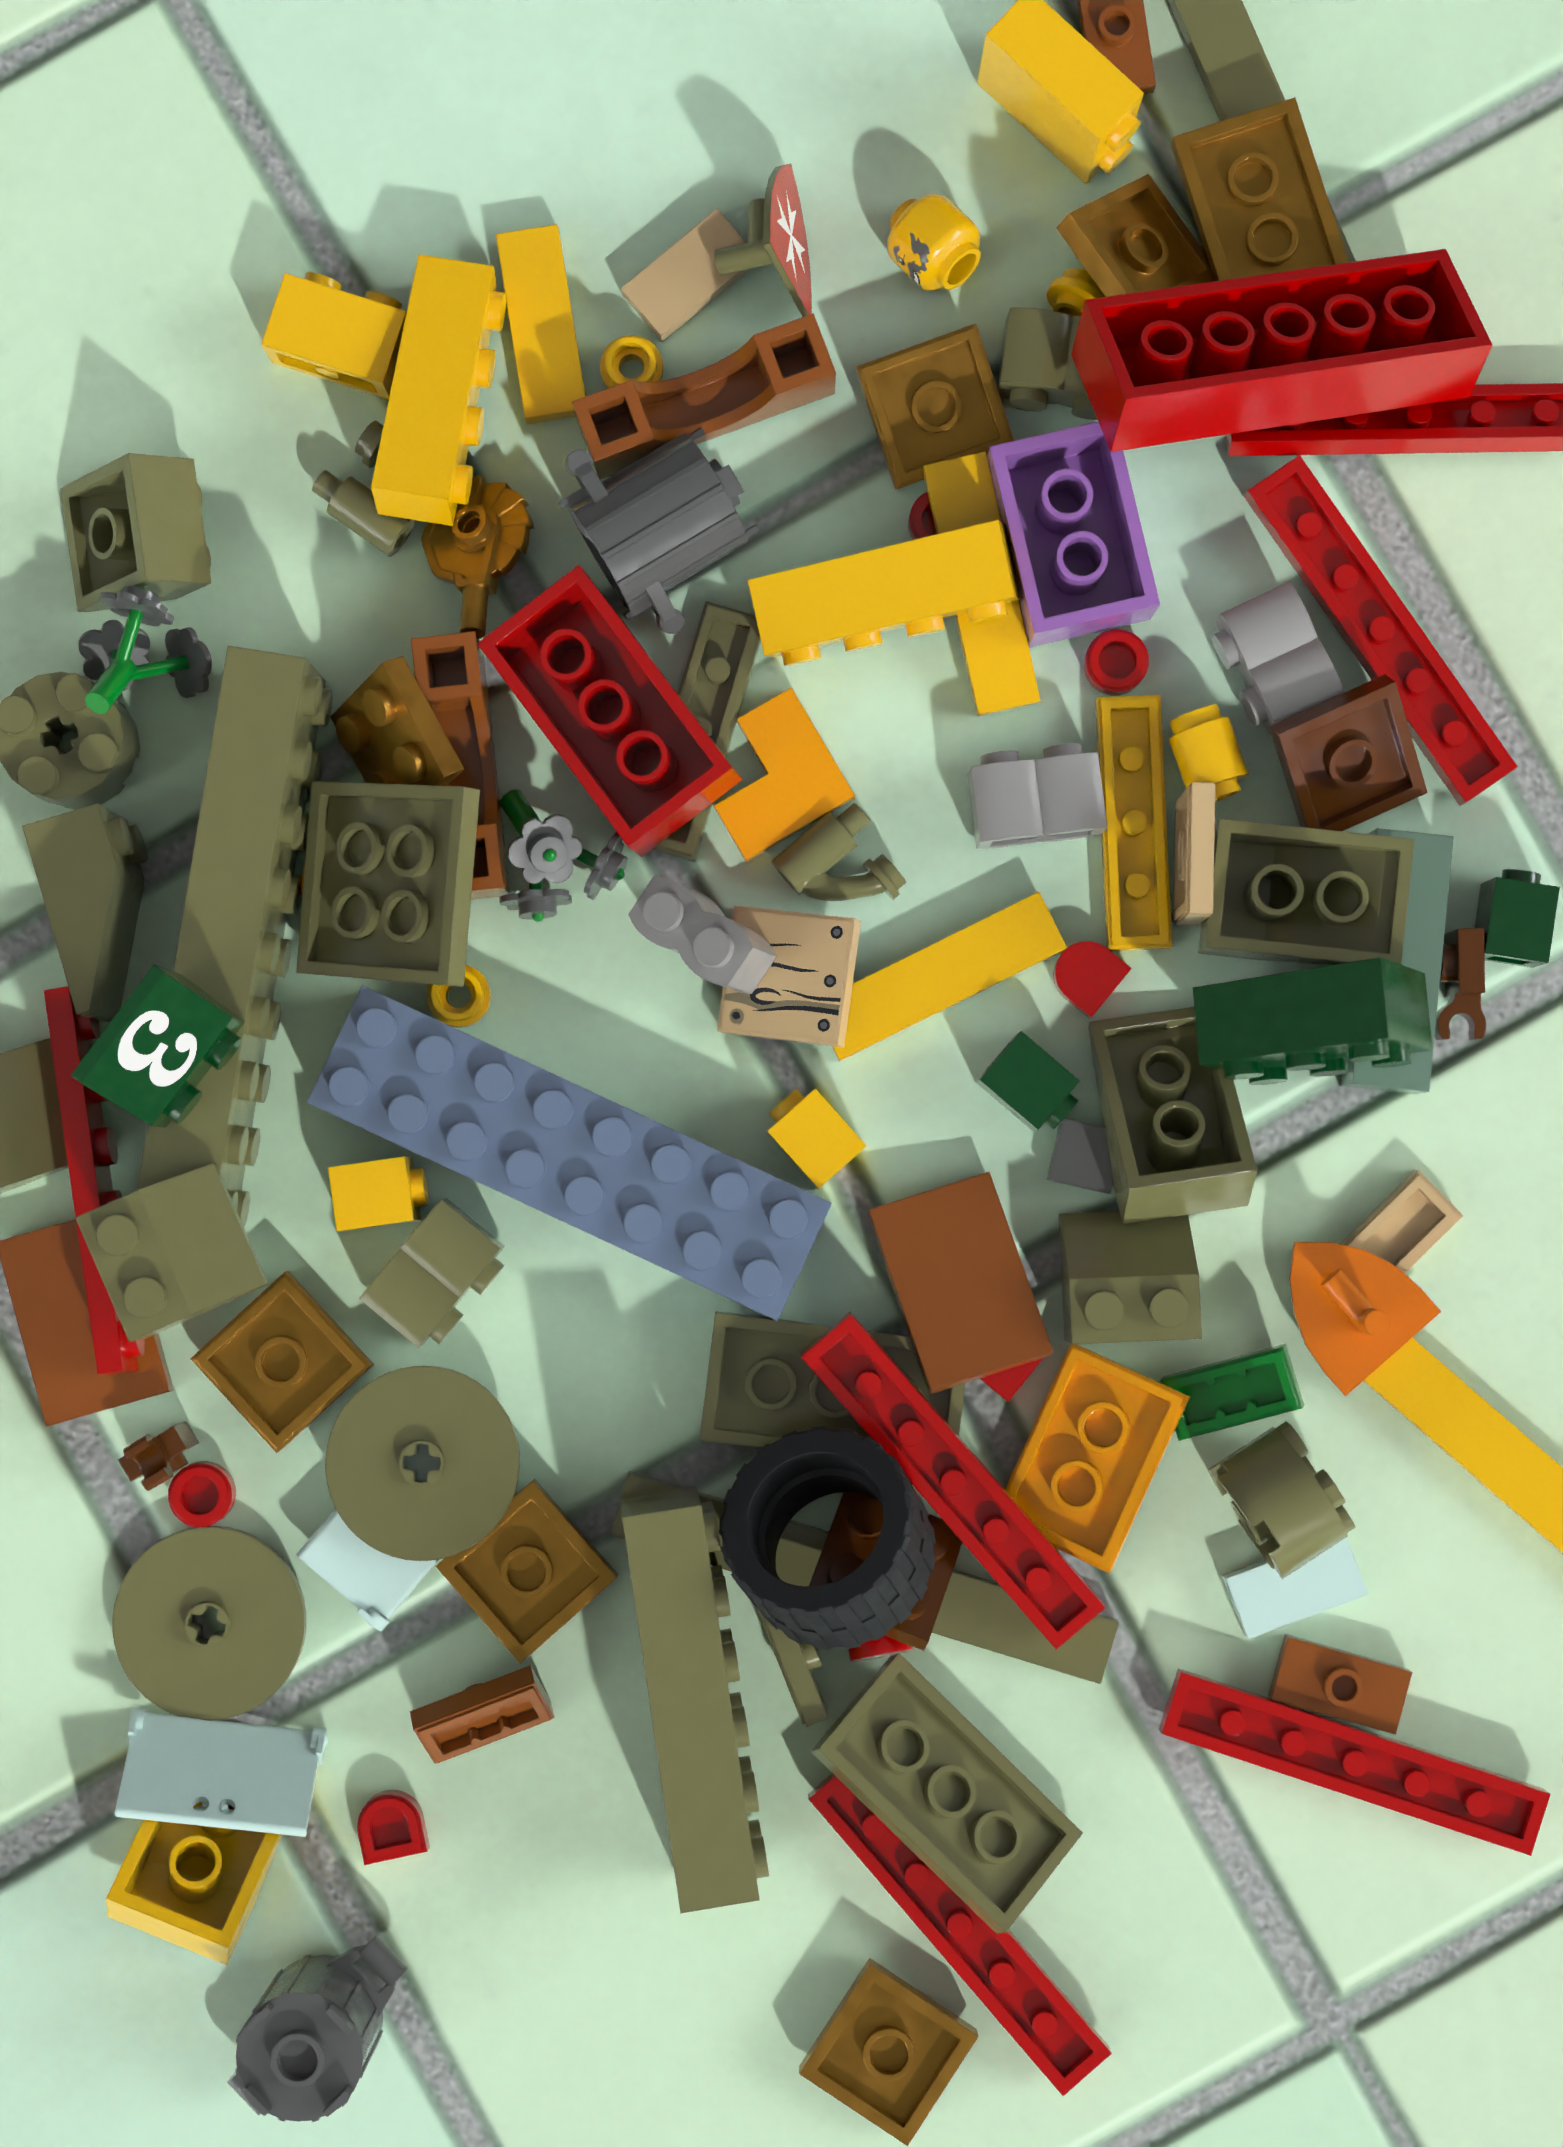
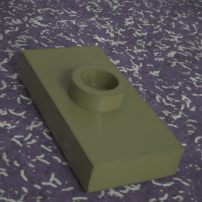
(796, 1665)

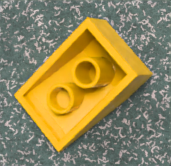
(192, 1884)

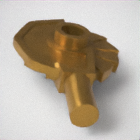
(479, 547)

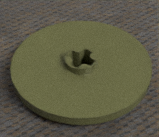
(457, 1502)
(164, 1645)

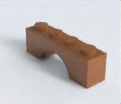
(758, 381)
(455, 685)

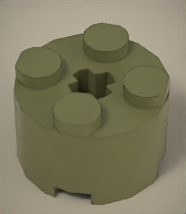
(30, 736)
(1282, 1499)

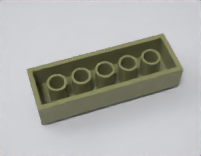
(692, 1713)

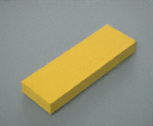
(541, 322)

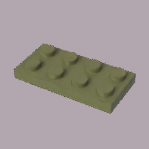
(766, 1389)
(947, 1793)

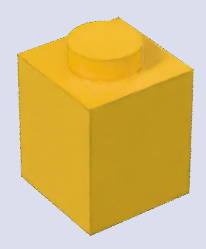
(814, 1135)
(377, 1193)

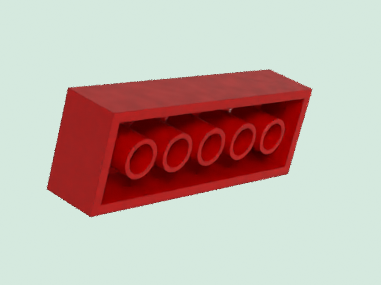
(1278, 349)

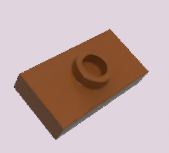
(1121, 35)
(1340, 1684)
(482, 1714)

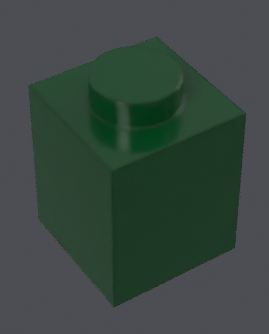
(1517, 918)
(1030, 1083)

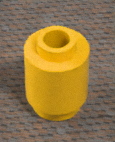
(1208, 750)

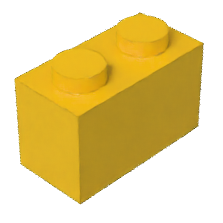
(335, 333)

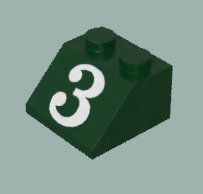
(160, 1048)

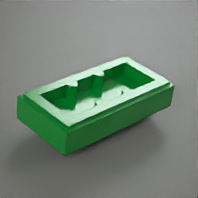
(1236, 1391)

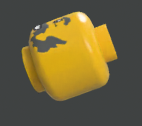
(934, 242)

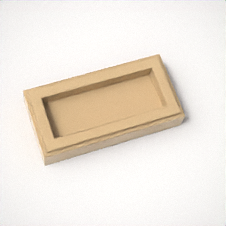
(683, 277)
(1405, 1223)

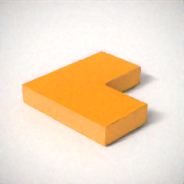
(799, 780)

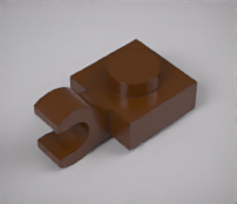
(1464, 982)
(158, 1456)

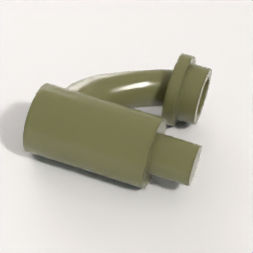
(354, 502)
(823, 846)

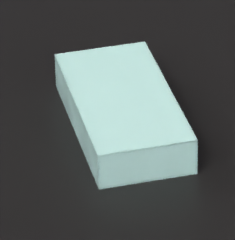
(1269, 1602)

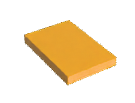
(1094, 1454)

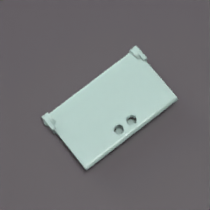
(361, 1573)
(252, 1767)

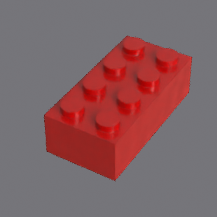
(609, 711)

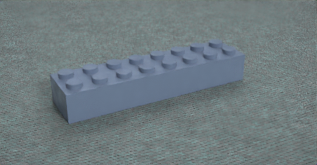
(569, 1153)

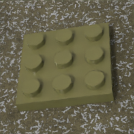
(388, 882)

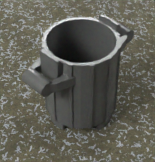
(657, 522)
(315, 2032)

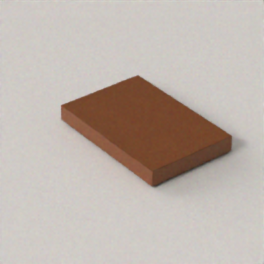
(959, 1282)
(55, 1327)

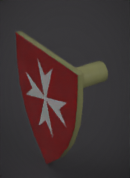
(775, 238)

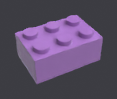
(1072, 534)

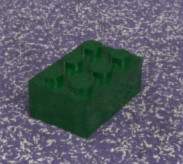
(1313, 1021)

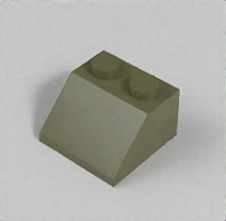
(136, 528)
(171, 1251)
(1128, 1279)

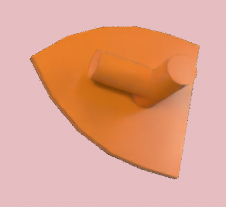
(1353, 1309)

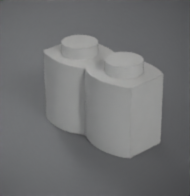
(1276, 656)
(1036, 798)
(702, 935)

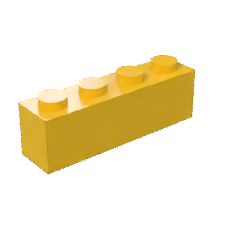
(437, 390)
(883, 591)

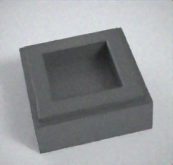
(1081, 1157)

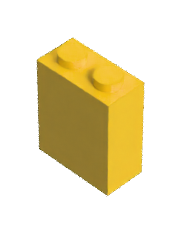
(1060, 88)

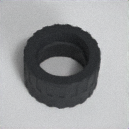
(784, 1481)

